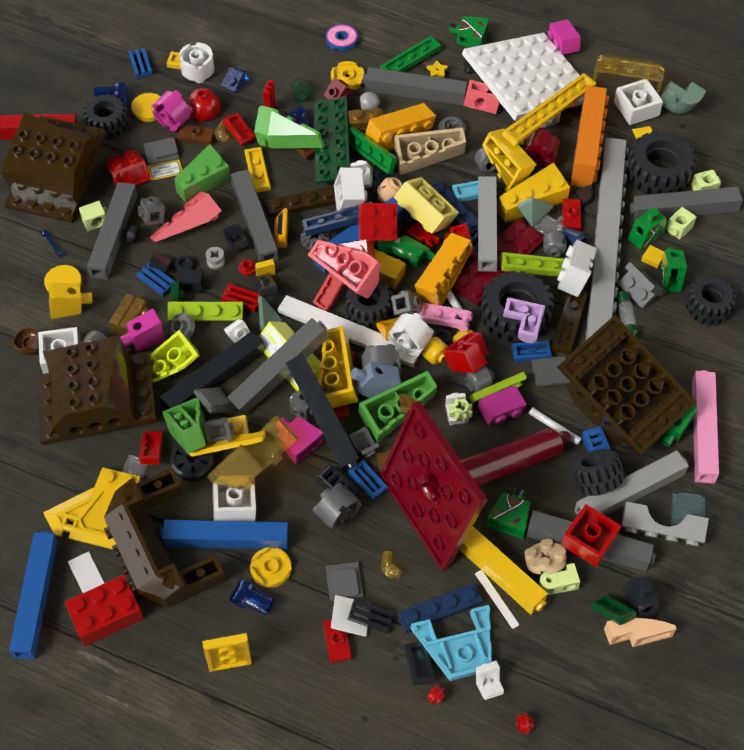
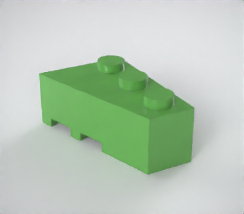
(202, 174)
(186, 425)

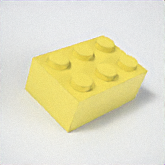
(426, 205)

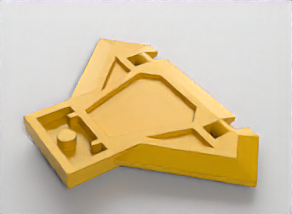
(88, 510)

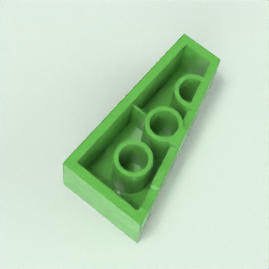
(383, 411)

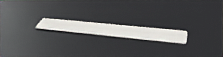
(497, 599)

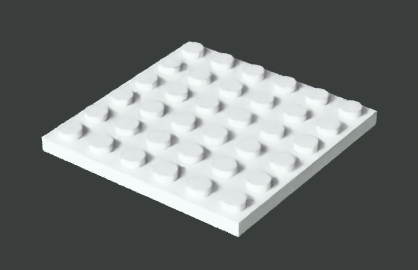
(522, 71)

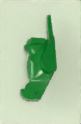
(407, 249)

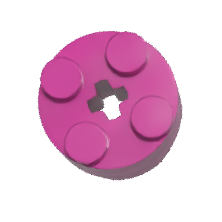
(171, 110)

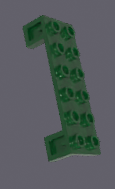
(332, 123)

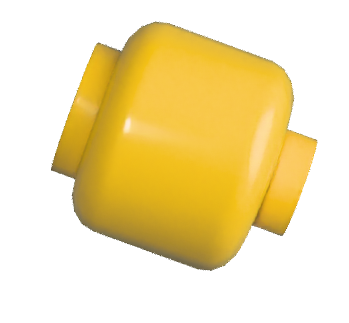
(433, 351)

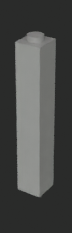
(487, 224)
(638, 484)

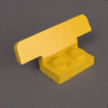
(241, 436)

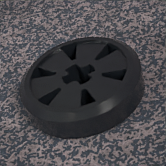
(191, 471)

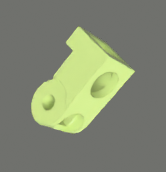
(560, 581)

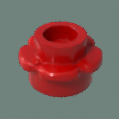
(247, 271)
(435, 694)
(524, 723)

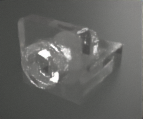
(548, 224)

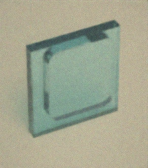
(686, 504)

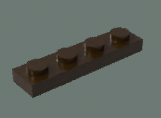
(301, 201)
(569, 323)

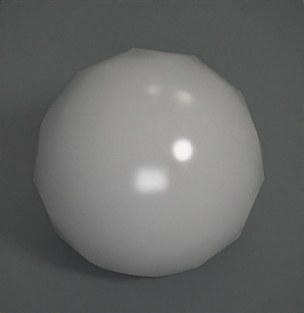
(369, 100)

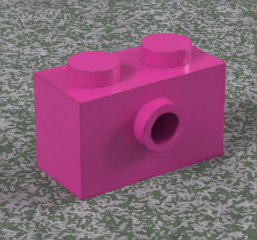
(564, 37)
(502, 405)

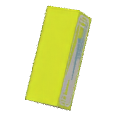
(274, 336)

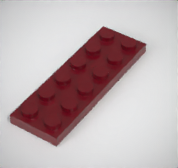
(516, 239)

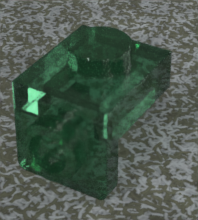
(300, 90)

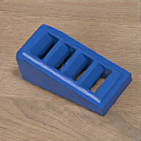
(595, 436)

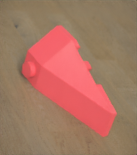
(197, 212)
(350, 266)

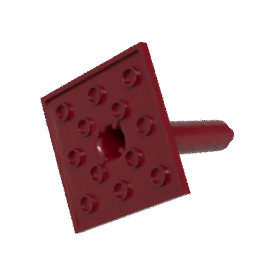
(441, 490)

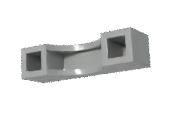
(690, 529)

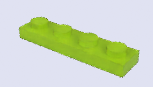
(531, 264)
(207, 310)

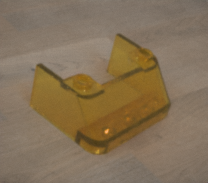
(630, 67)
(250, 460)

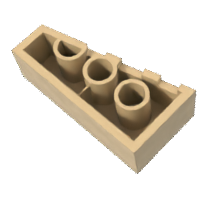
(427, 148)

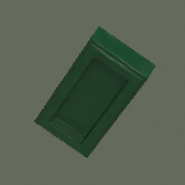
(613, 610)

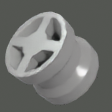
(215, 258)

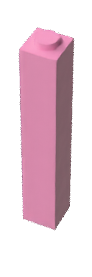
(705, 427)

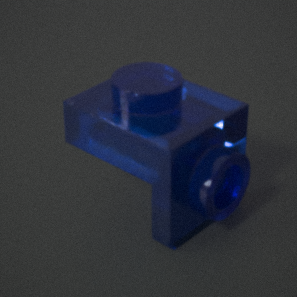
(234, 79)

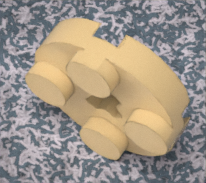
(537, 556)

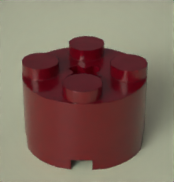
(542, 147)

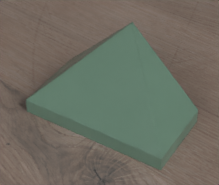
(534, 209)
(266, 313)

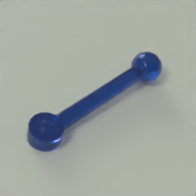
(45, 233)

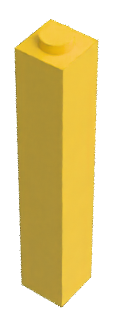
(504, 572)

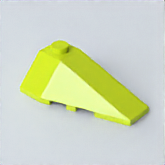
(172, 356)

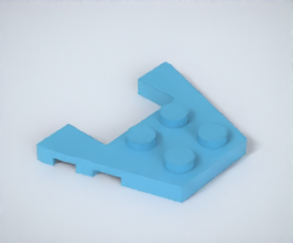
(462, 652)

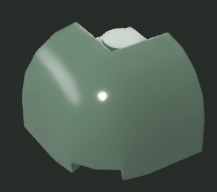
(680, 100)

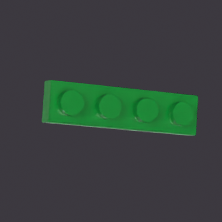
(413, 55)
(371, 150)

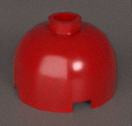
(204, 105)

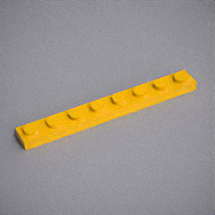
(547, 110)

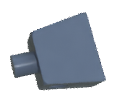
(375, 378)

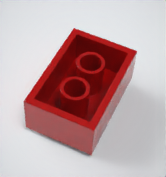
(104, 610)

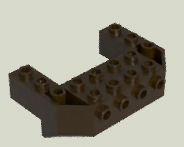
(141, 549)

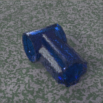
(119, 89)
(299, 116)
(247, 596)

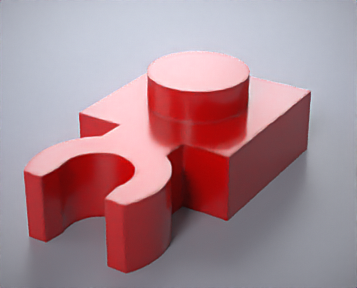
(419, 234)

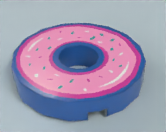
(341, 30)

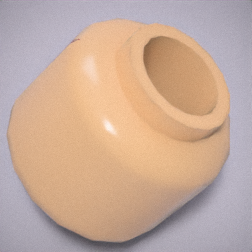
(388, 189)

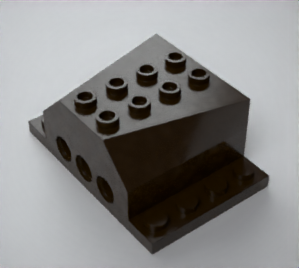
(50, 166)
(624, 387)
(94, 390)

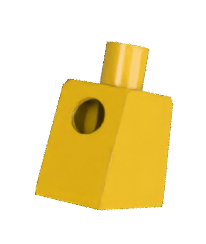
(66, 299)

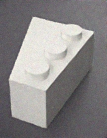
(576, 268)

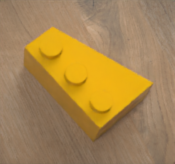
(510, 160)

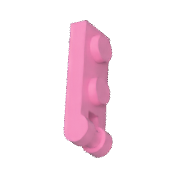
(446, 316)

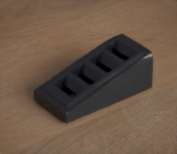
(335, 475)

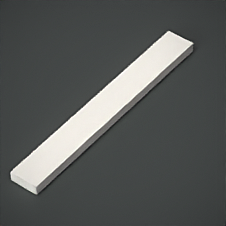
(356, 333)

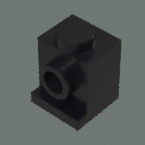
(191, 280)

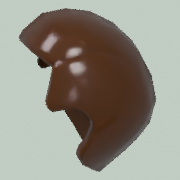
(26, 341)

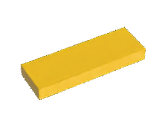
(257, 169)

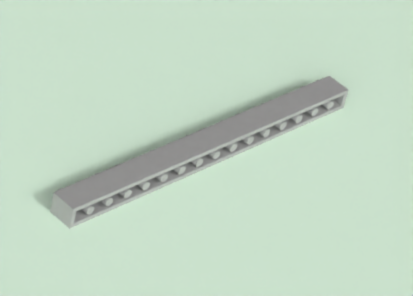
(607, 234)

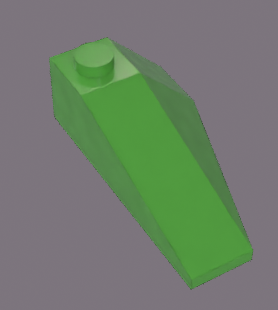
(281, 132)

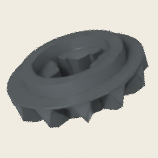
(453, 122)
(308, 242)

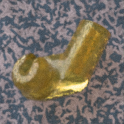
(220, 132)
(388, 567)

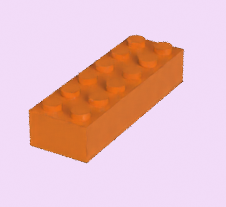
(589, 137)

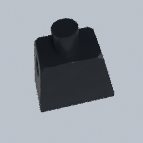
(641, 596)

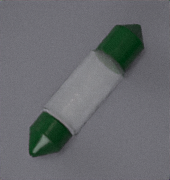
(626, 311)

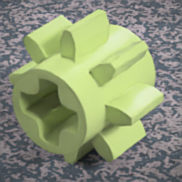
(460, 410)

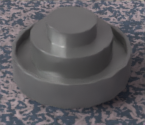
(184, 323)

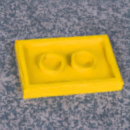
(227, 652)

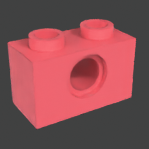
(480, 97)

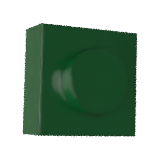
(177, 293)

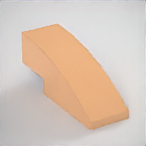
(639, 631)

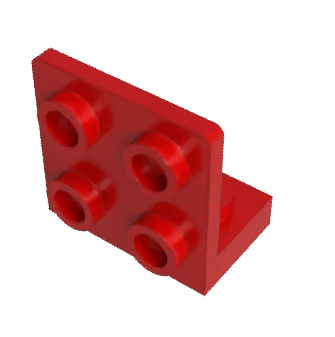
(128, 168)

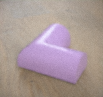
(530, 316)

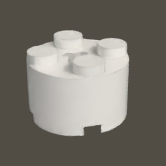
(197, 62)
(410, 334)

